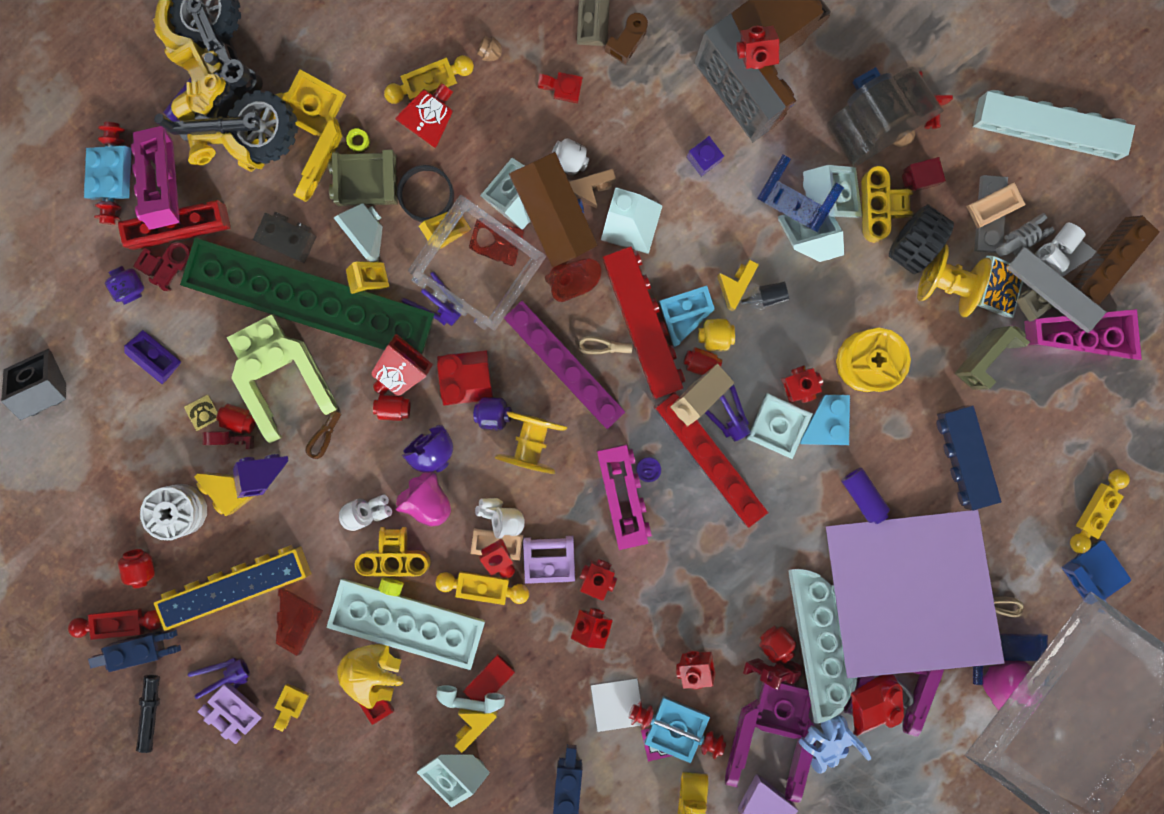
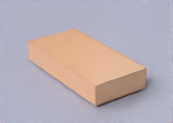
(995, 205)
(483, 538)

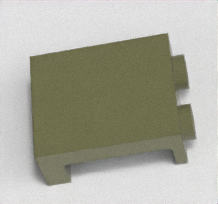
(364, 179)
(973, 369)

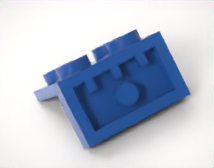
(1096, 572)

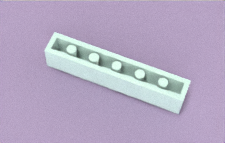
(1053, 125)

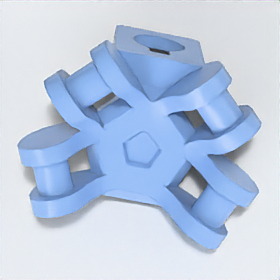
(835, 743)

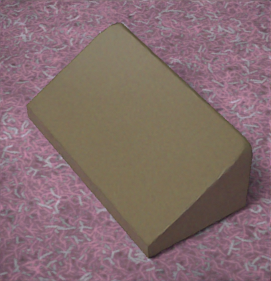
(593, 22)

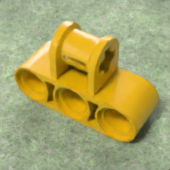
(893, 204)
(392, 544)
(693, 793)

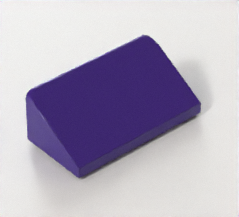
(151, 356)

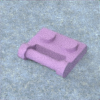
(549, 568)

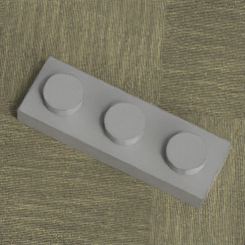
(990, 235)

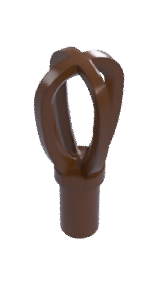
(328, 428)

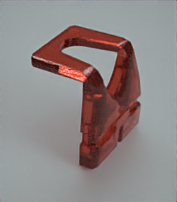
(500, 249)

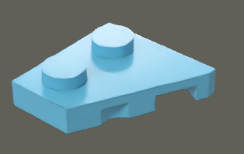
(686, 312)
(829, 422)

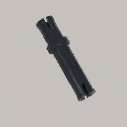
(148, 703)

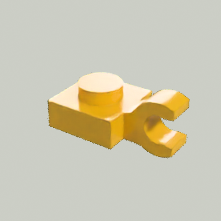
(290, 704)

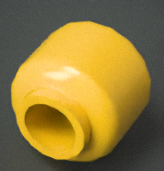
(717, 335)

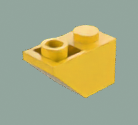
(222, 491)

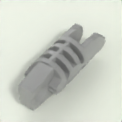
(1024, 236)

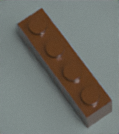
(1115, 257)

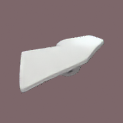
(1066, 250)

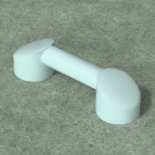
(447, 696)

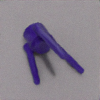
(448, 314)
(737, 425)
(235, 672)

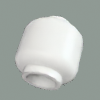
(571, 156)

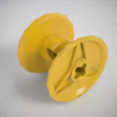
(955, 280)
(890, 360)
(530, 443)

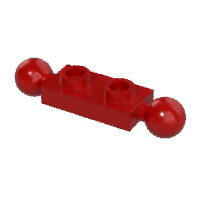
(114, 624)

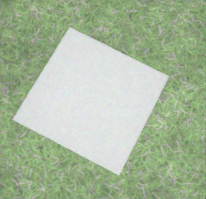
(613, 704)

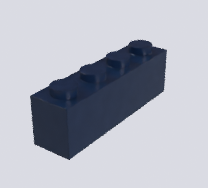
(968, 458)

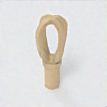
(612, 346)
(1016, 613)

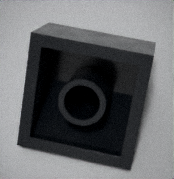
(33, 385)

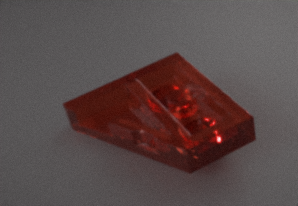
(295, 621)

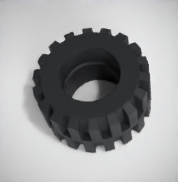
(921, 239)

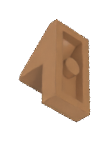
(584, 187)

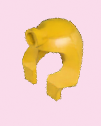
(360, 672)

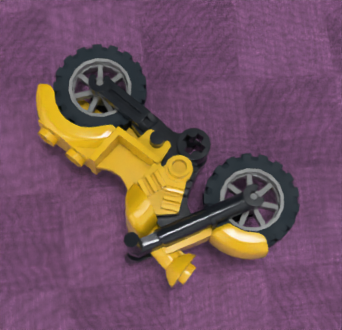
(218, 102)

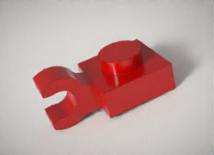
(566, 86)

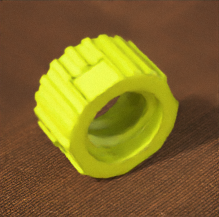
(356, 132)
(390, 586)

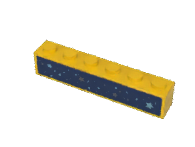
(232, 588)

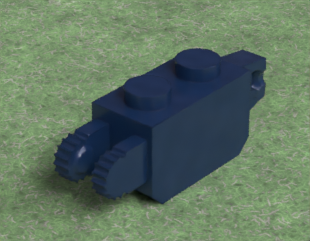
(134, 651)
(568, 783)

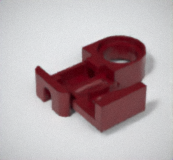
(160, 269)
(225, 438)
(781, 672)

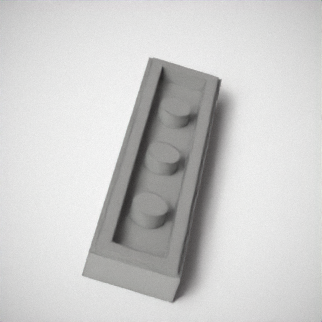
(1056, 290)

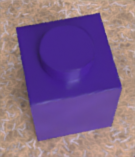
(705, 156)

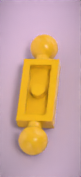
(428, 78)
(1099, 511)
(482, 588)

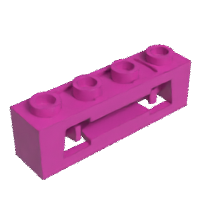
(152, 207)
(632, 536)

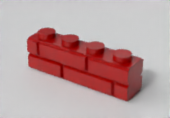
(193, 219)

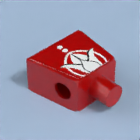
(428, 114)
(399, 368)

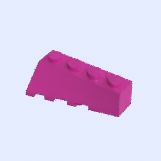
(1113, 335)

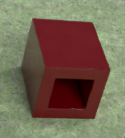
(923, 175)

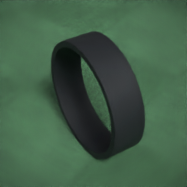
(408, 174)

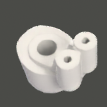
(361, 513)
(504, 520)

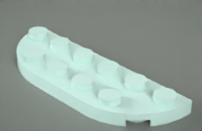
(821, 644)

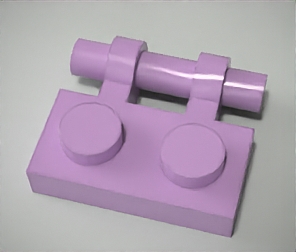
(234, 708)

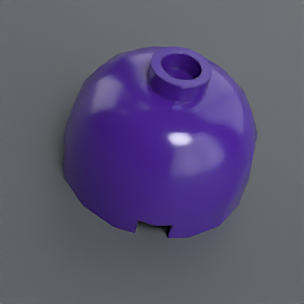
(430, 451)

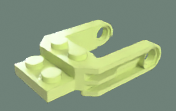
(263, 350)

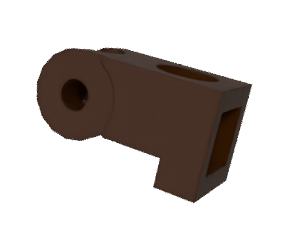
(629, 39)

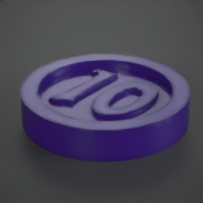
(648, 469)

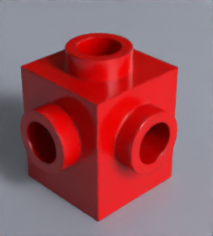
(758, 47)
(794, 388)
(597, 588)
(591, 628)
(696, 669)

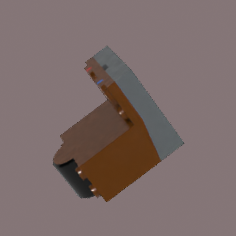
(757, 95)

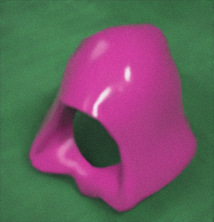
(427, 503)
(1003, 679)

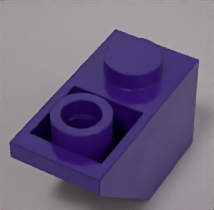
(255, 476)

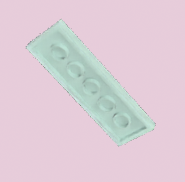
(406, 624)

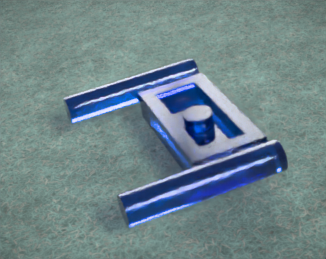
(794, 203)
(1017, 648)

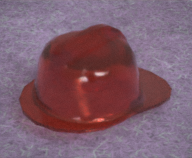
(573, 279)

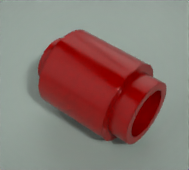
(701, 361)
(392, 408)
(235, 419)

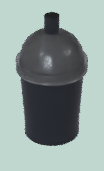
(767, 295)

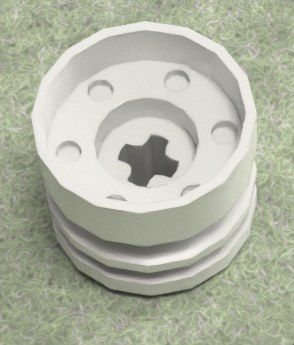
(187, 507)

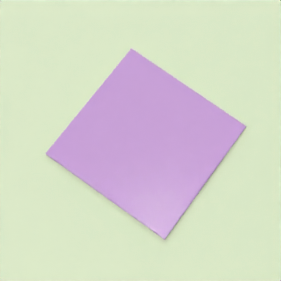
(914, 594)

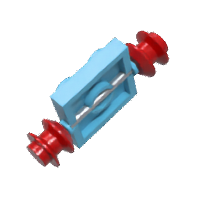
(108, 173)
(677, 729)

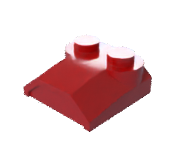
(464, 377)
(877, 704)

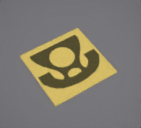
(201, 412)

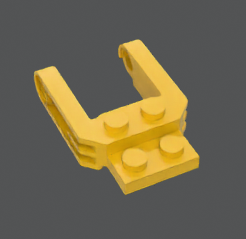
(315, 110)

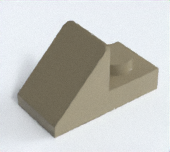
(1032, 304)

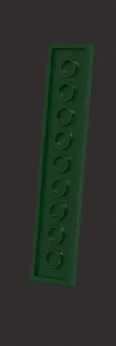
(303, 297)

